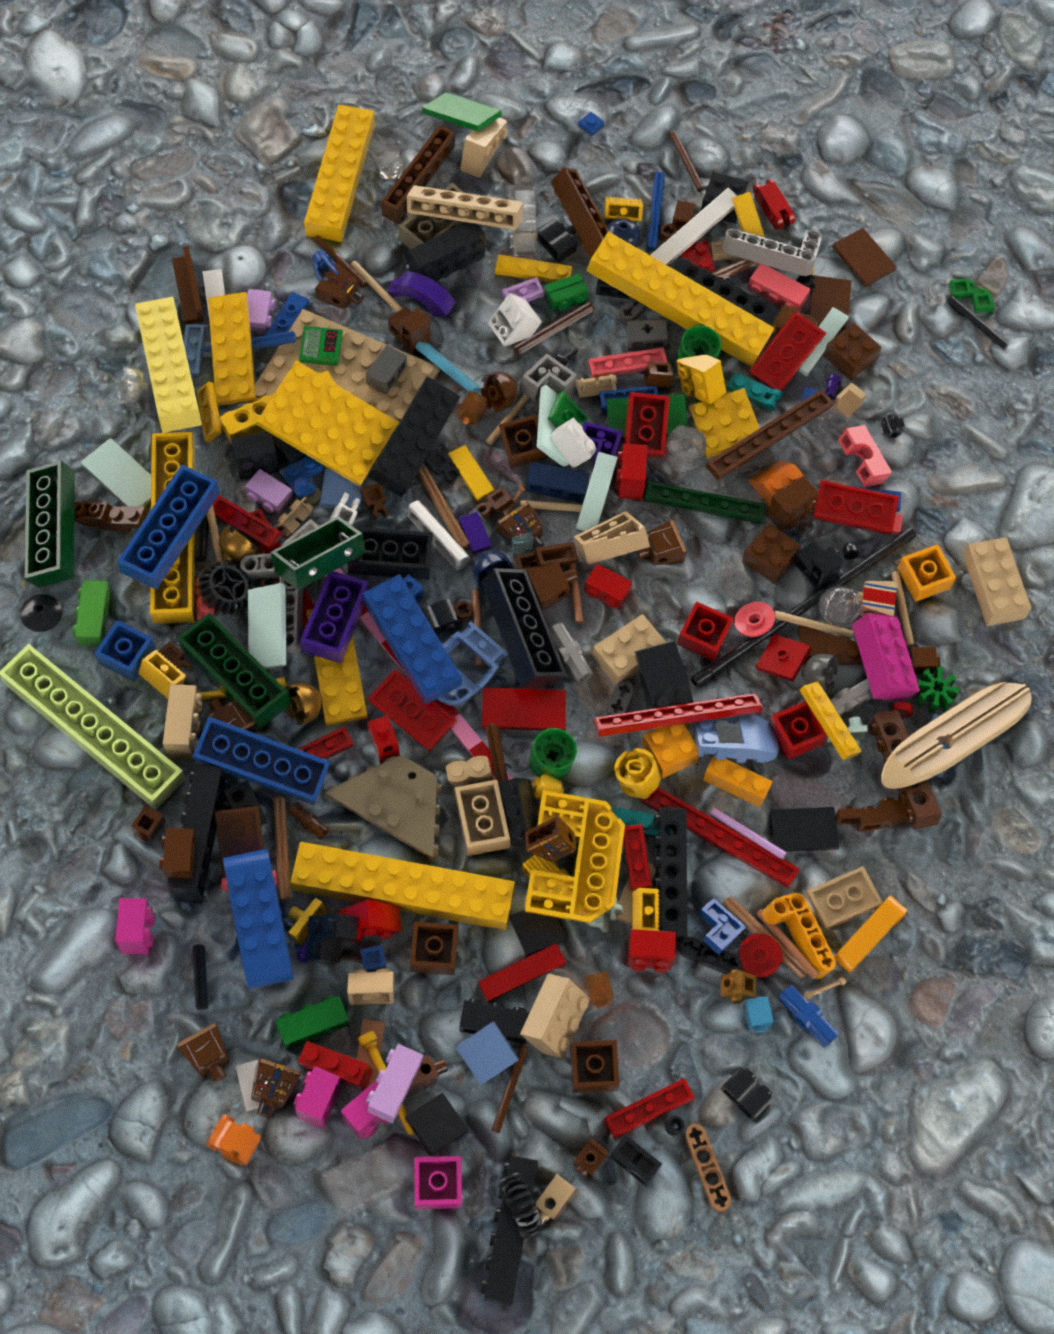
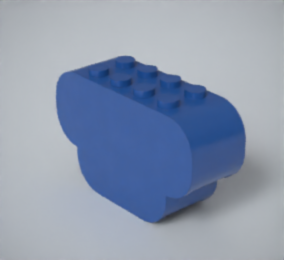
(258, 919)

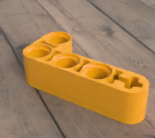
(804, 929)
(870, 933)

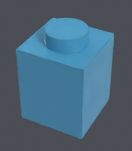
(758, 1014)

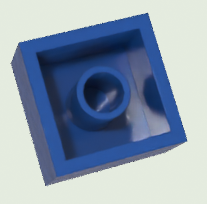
(124, 650)

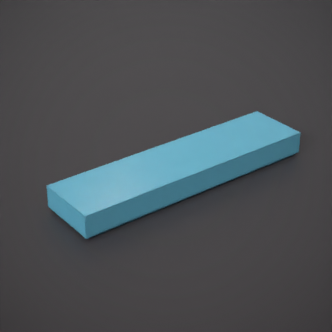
(449, 368)

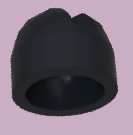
(850, 551)
(671, 1122)

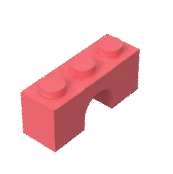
(860, 443)

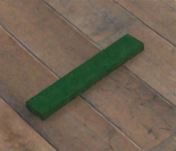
(705, 502)

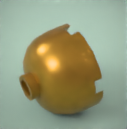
(235, 545)
(305, 702)

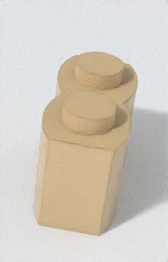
(474, 770)

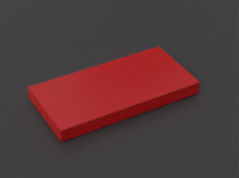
(787, 352)
(856, 507)
(405, 708)
(524, 708)

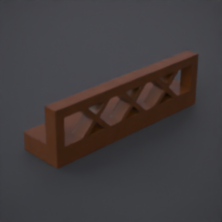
(187, 288)

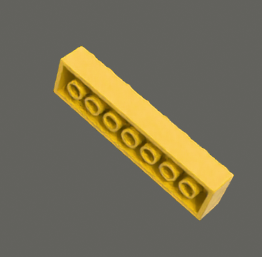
(339, 173)

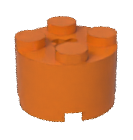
(234, 1141)

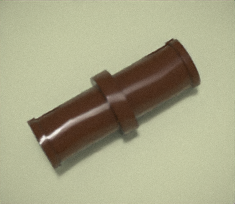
(308, 821)

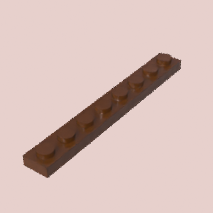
(769, 435)

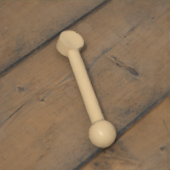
(808, 994)

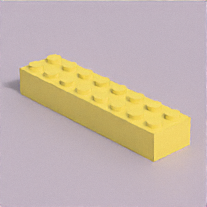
(168, 365)

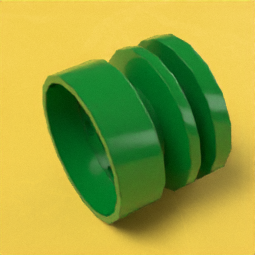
(699, 341)
(558, 746)

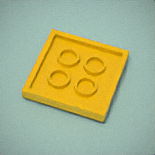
(724, 421)

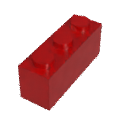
(350, 1070)

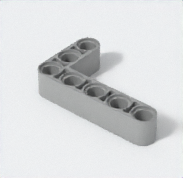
(774, 253)
(294, 611)

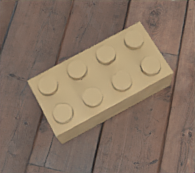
(996, 581)

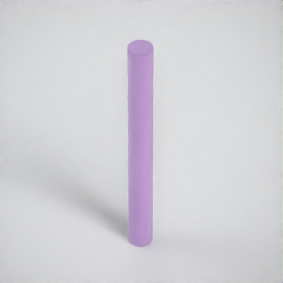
(748, 833)

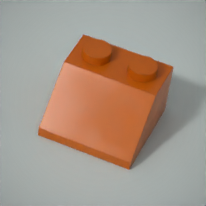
(774, 479)

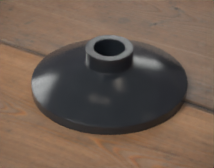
(43, 620)

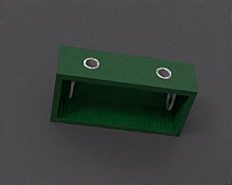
(318, 552)

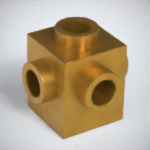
(738, 986)

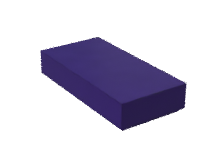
(475, 533)

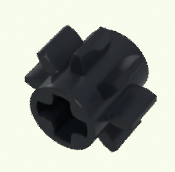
(891, 426)

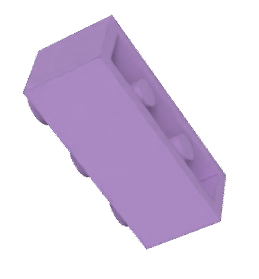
(394, 1083)

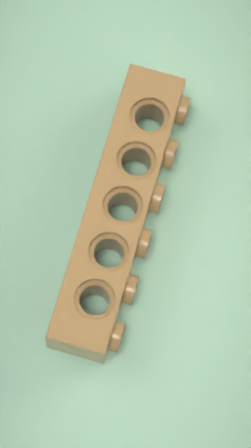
(465, 207)

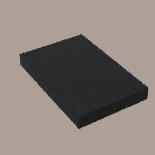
(804, 829)

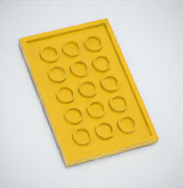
(327, 423)

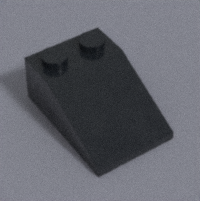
(663, 676)

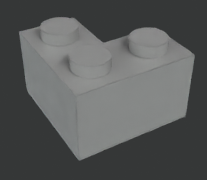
(550, 373)

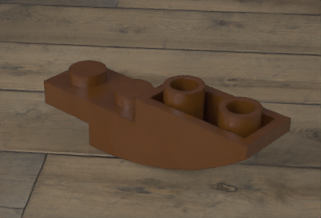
(108, 517)
(887, 813)

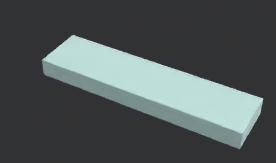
(831, 325)
(597, 491)

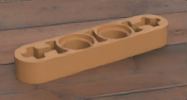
(709, 1167)

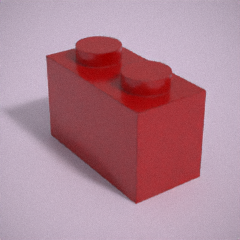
(608, 586)

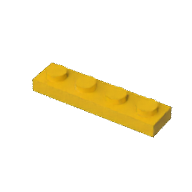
(531, 269)
(830, 720)

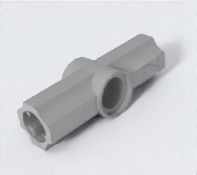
(570, 653)
(850, 699)

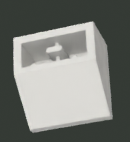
(514, 320)

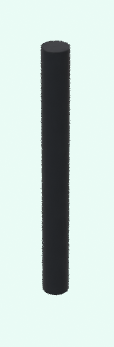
(978, 323)

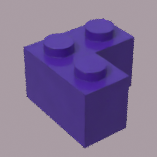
(605, 439)

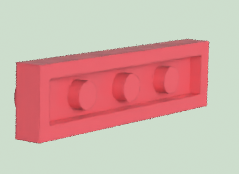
(625, 362)

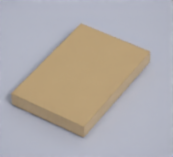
(844, 898)

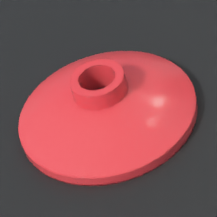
(753, 613)

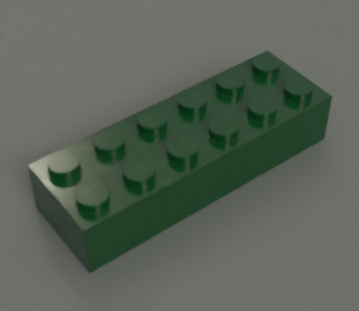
(49, 524)
(234, 670)

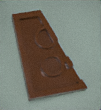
(825, 643)

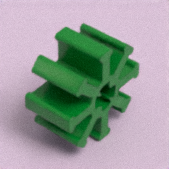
(945, 692)

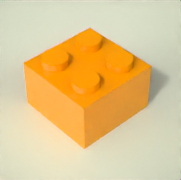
(926, 573)
(671, 748)

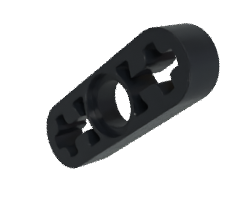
(701, 960)

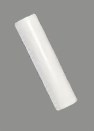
(441, 538)

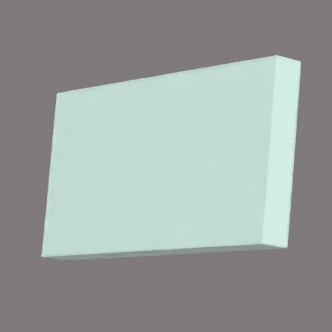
(546, 428)
(119, 474)
(267, 625)

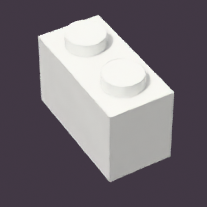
(573, 442)

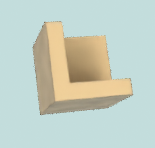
(849, 400)

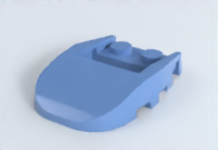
(486, 650)
(757, 737)

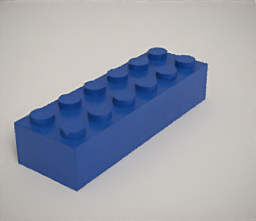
(168, 527)
(412, 639)
(261, 760)

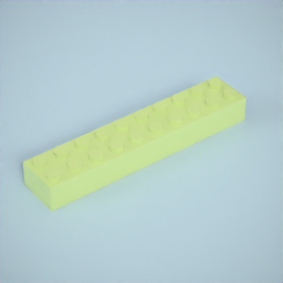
(92, 726)

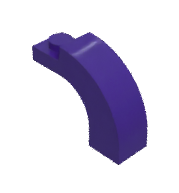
(424, 290)

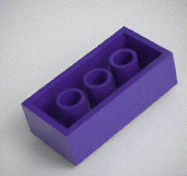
(334, 617)

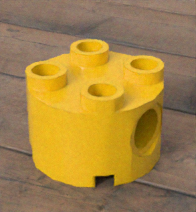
(637, 773)

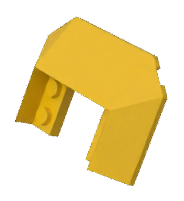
(596, 865)

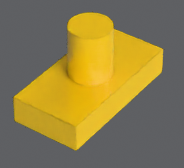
(300, 929)

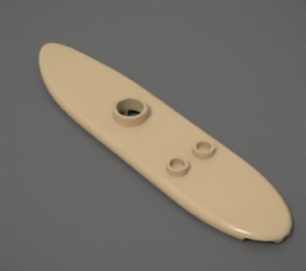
(961, 728)

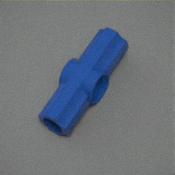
(808, 1015)

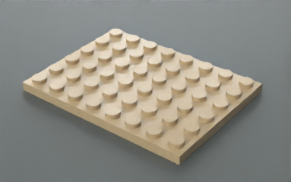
(355, 359)

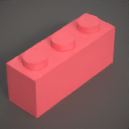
(778, 287)

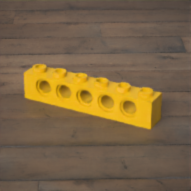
(249, 412)

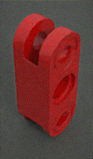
(773, 204)

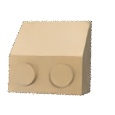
(370, 987)

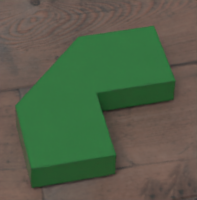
(980, 298)

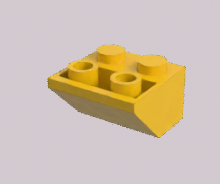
(702, 378)

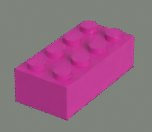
(885, 657)

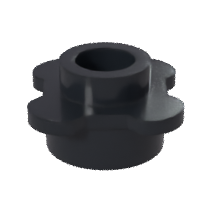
(807, 279)

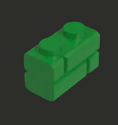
(566, 292)

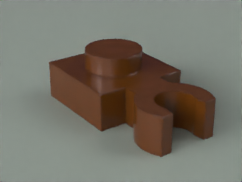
(375, 499)
(496, 501)
(174, 656)

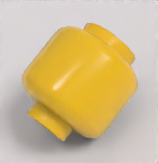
(547, 783)

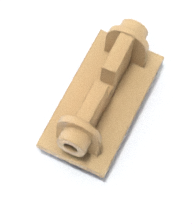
(592, 386)
(299, 510)

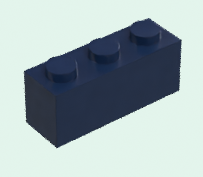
(557, 482)

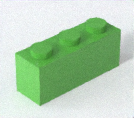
(92, 612)

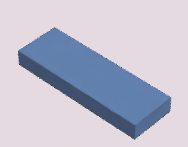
(193, 341)

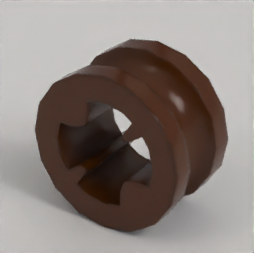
(667, 227)
(463, 604)

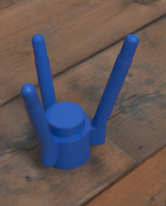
(323, 262)

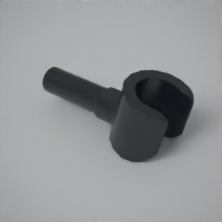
(564, 359)

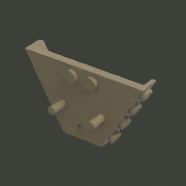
(395, 802)

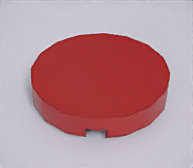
(760, 955)

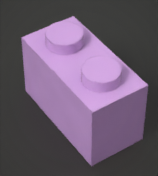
(260, 309)
(268, 492)

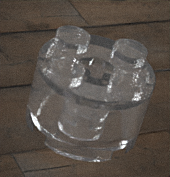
(685, 449)

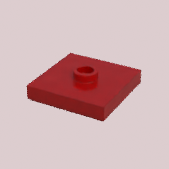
(783, 658)

